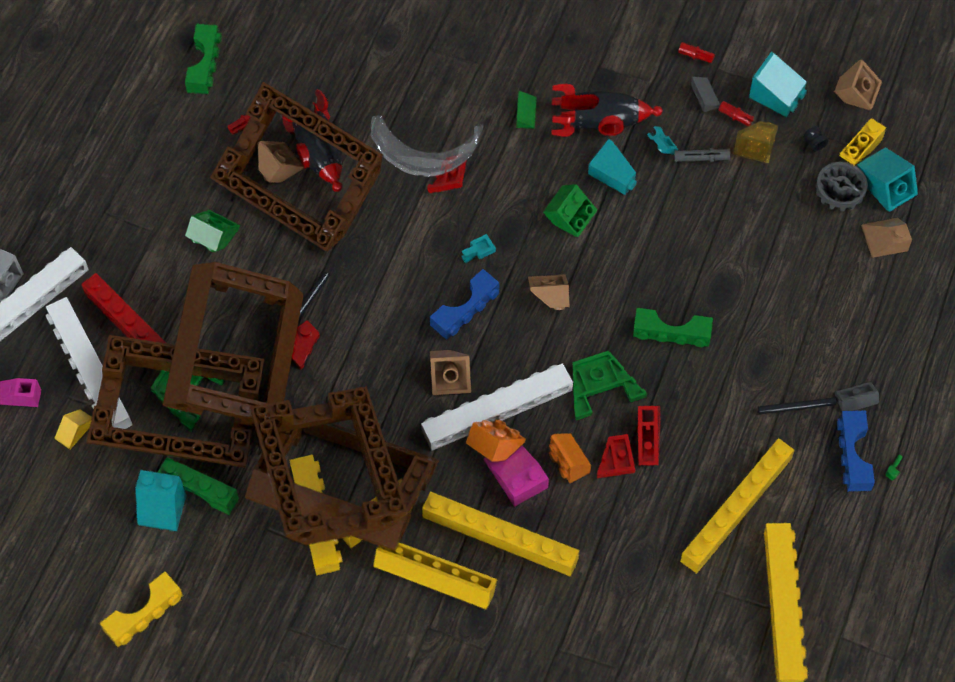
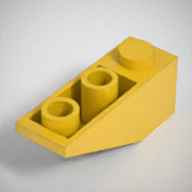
(863, 142)

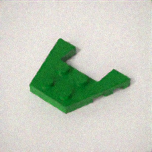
(598, 375)
(188, 419)

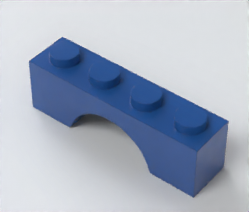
(450, 319)
(857, 473)

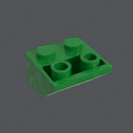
(570, 210)

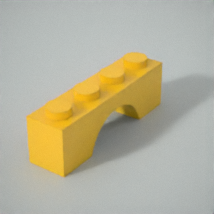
(122, 626)

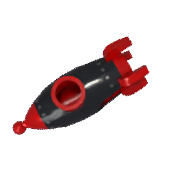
(599, 110)
(315, 152)

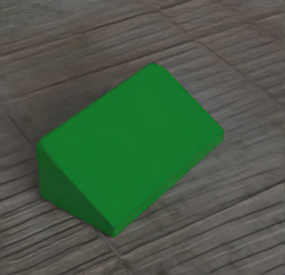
(526, 110)

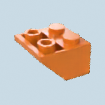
(494, 439)
(569, 457)

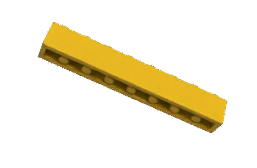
(737, 506)
(500, 533)
(784, 603)

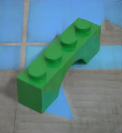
(199, 77)
(694, 332)
(212, 491)

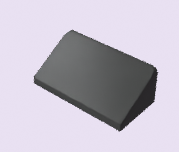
(704, 93)
(857, 397)

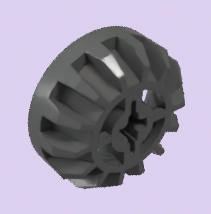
(843, 181)

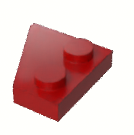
(448, 180)
(305, 339)
(617, 457)

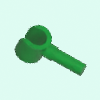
(892, 472)

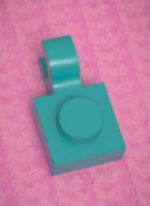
(664, 142)
(481, 247)

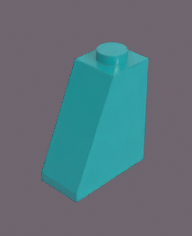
(612, 168)

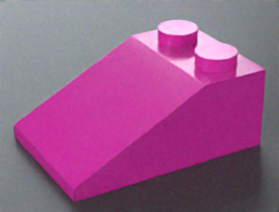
(519, 476)

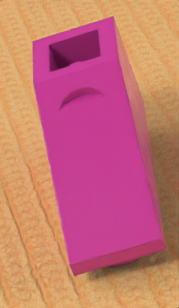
(20, 392)

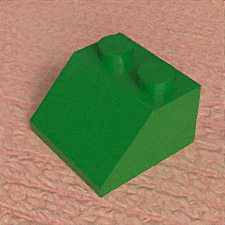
(211, 230)

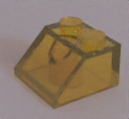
(756, 141)

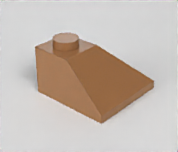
(859, 86)
(277, 161)
(887, 237)
(551, 290)
(450, 372)

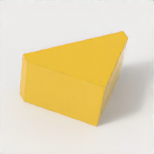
(73, 428)

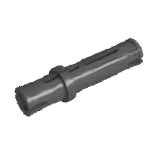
(702, 155)

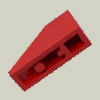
(648, 435)

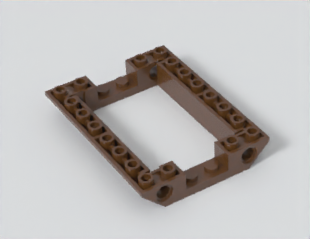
(234, 161)
(158, 356)
(196, 399)
(341, 406)
(416, 479)

